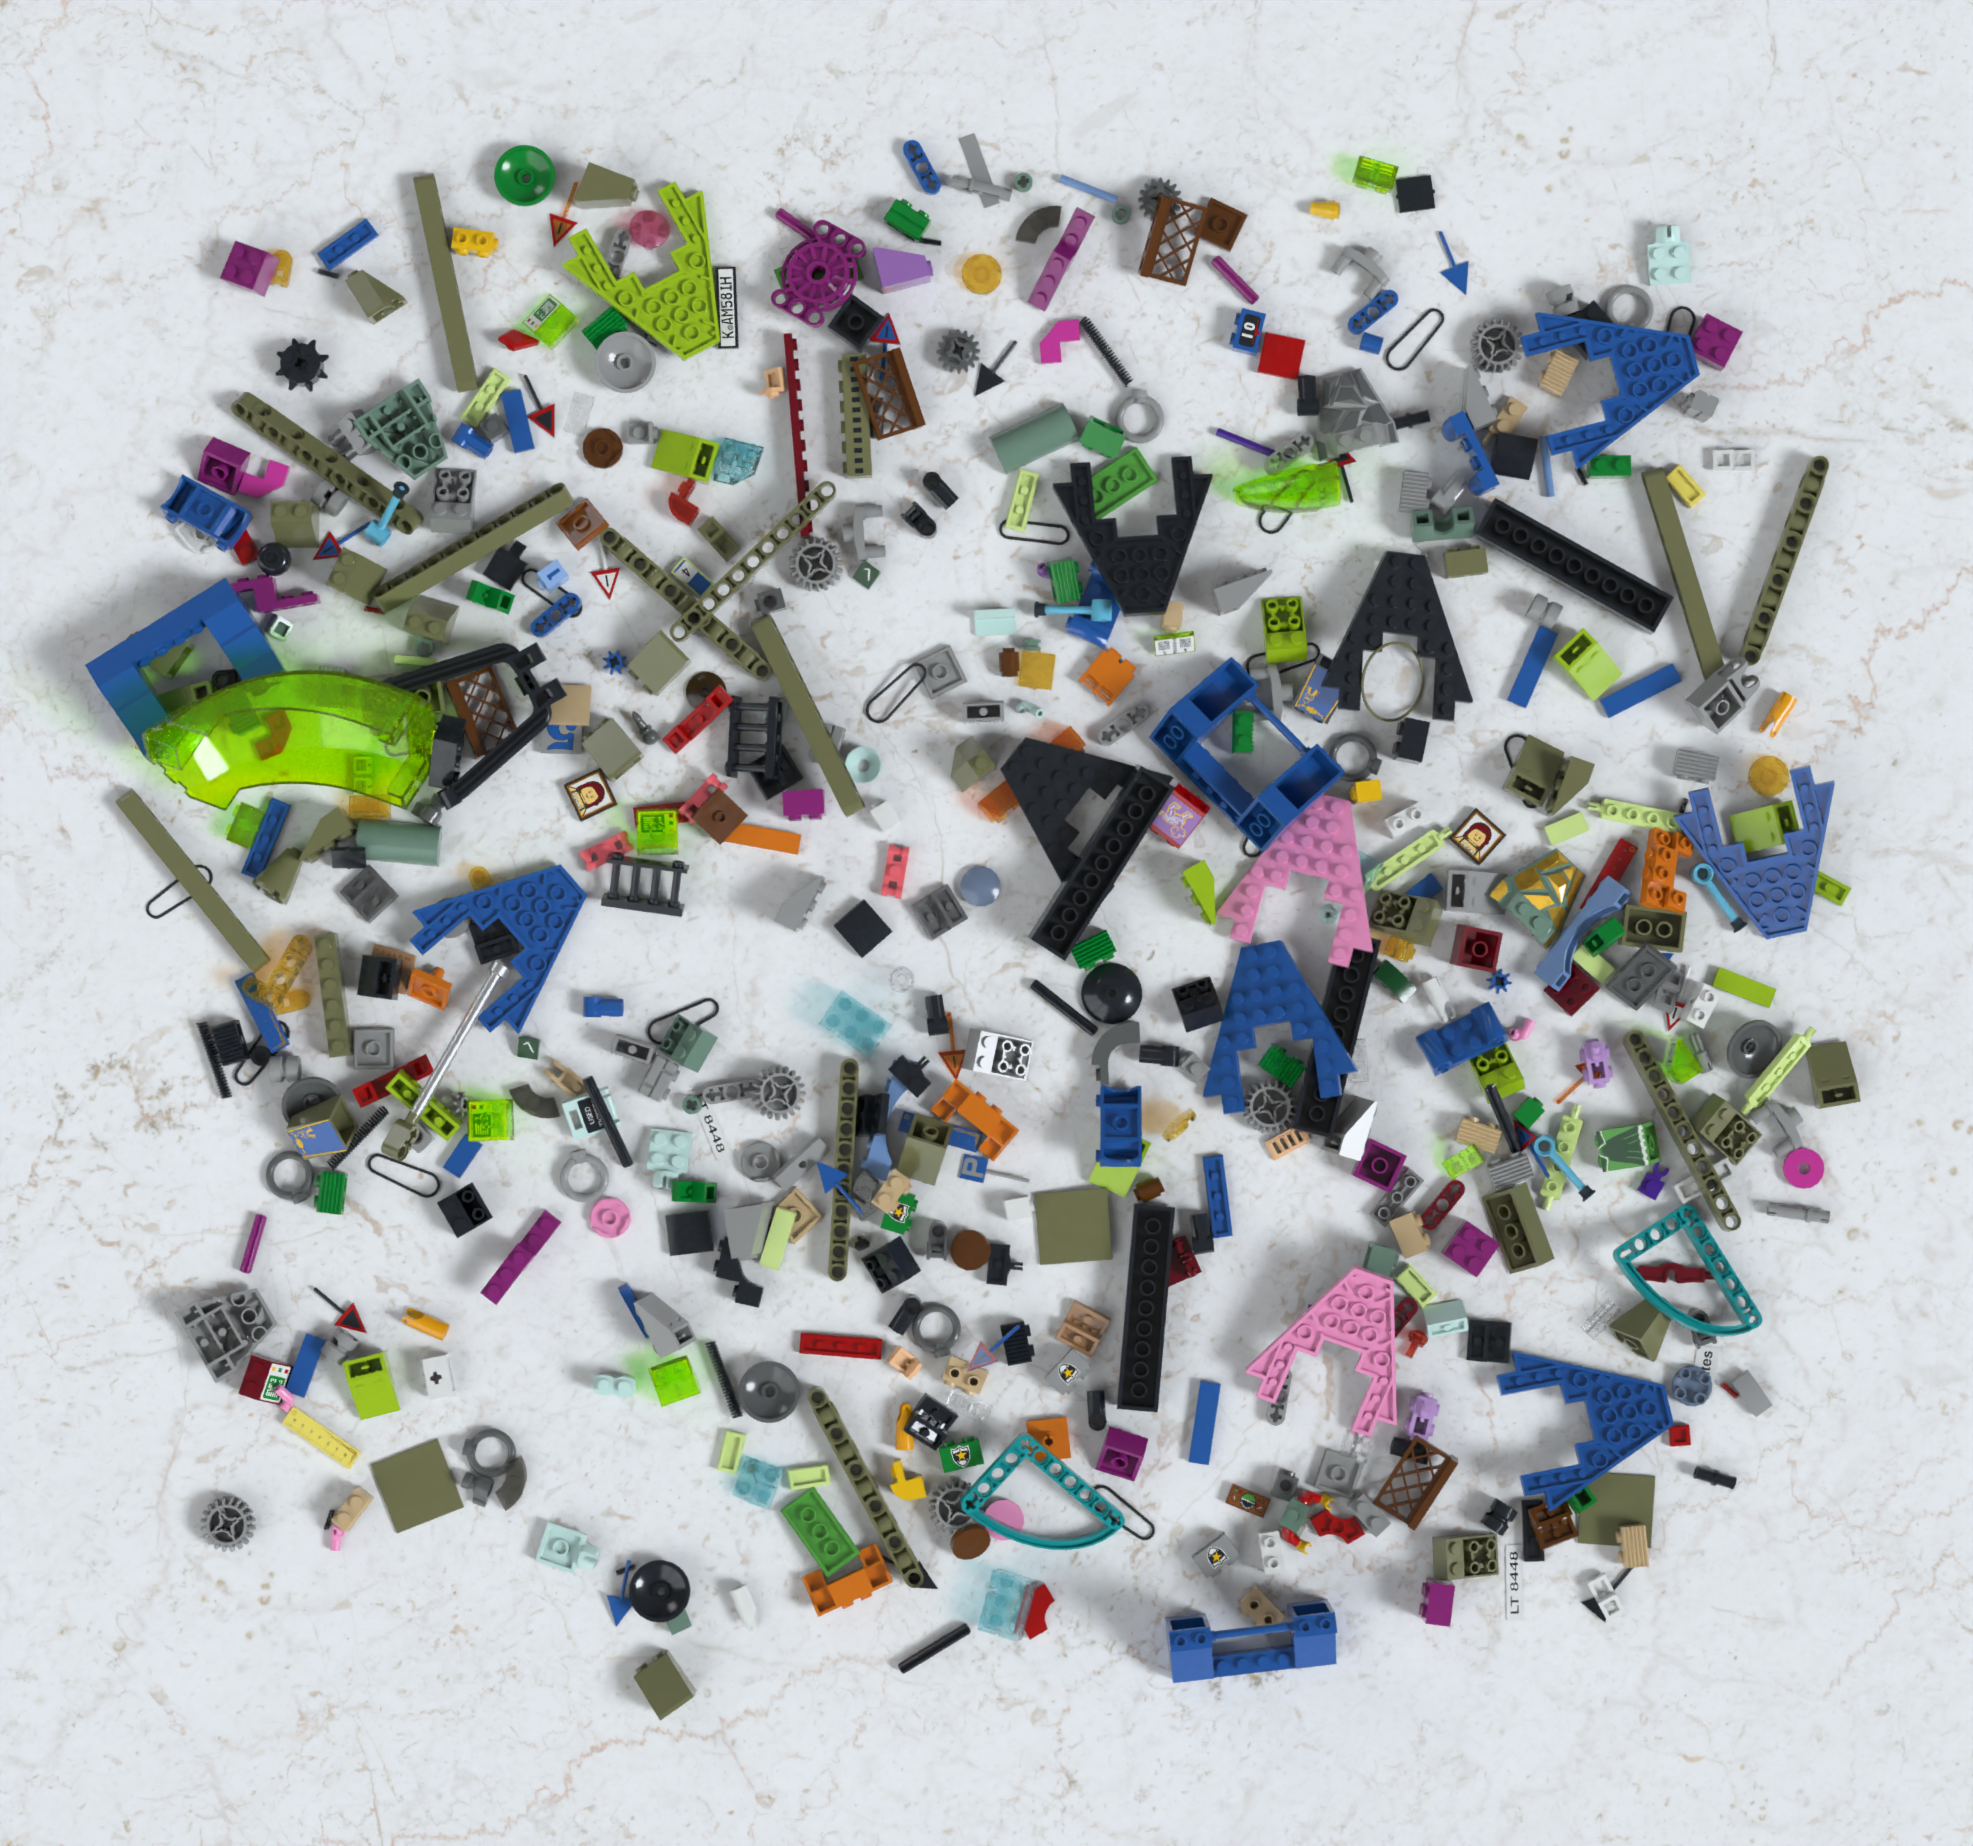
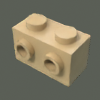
(891, 1190)
(1410, 1234)
(957, 1374)
(1260, 1608)

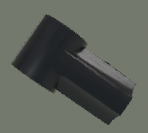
(1307, 401)
(941, 491)
(936, 1020)
(1160, 1055)
(1202, 1239)
(905, 1316)
(1096, 1407)
(1399, 1446)

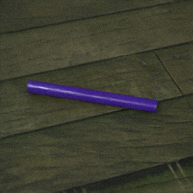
(1246, 443)

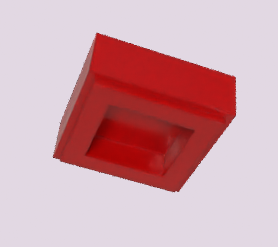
(1679, 1435)

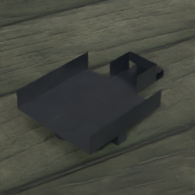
(507, 566)

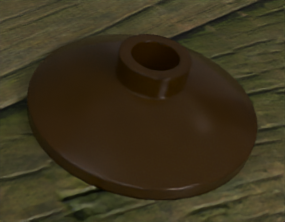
(698, 683)

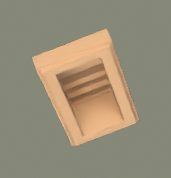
(1275, 1155)

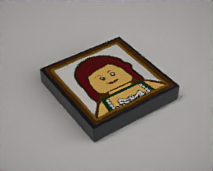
(590, 794)
(1477, 836)

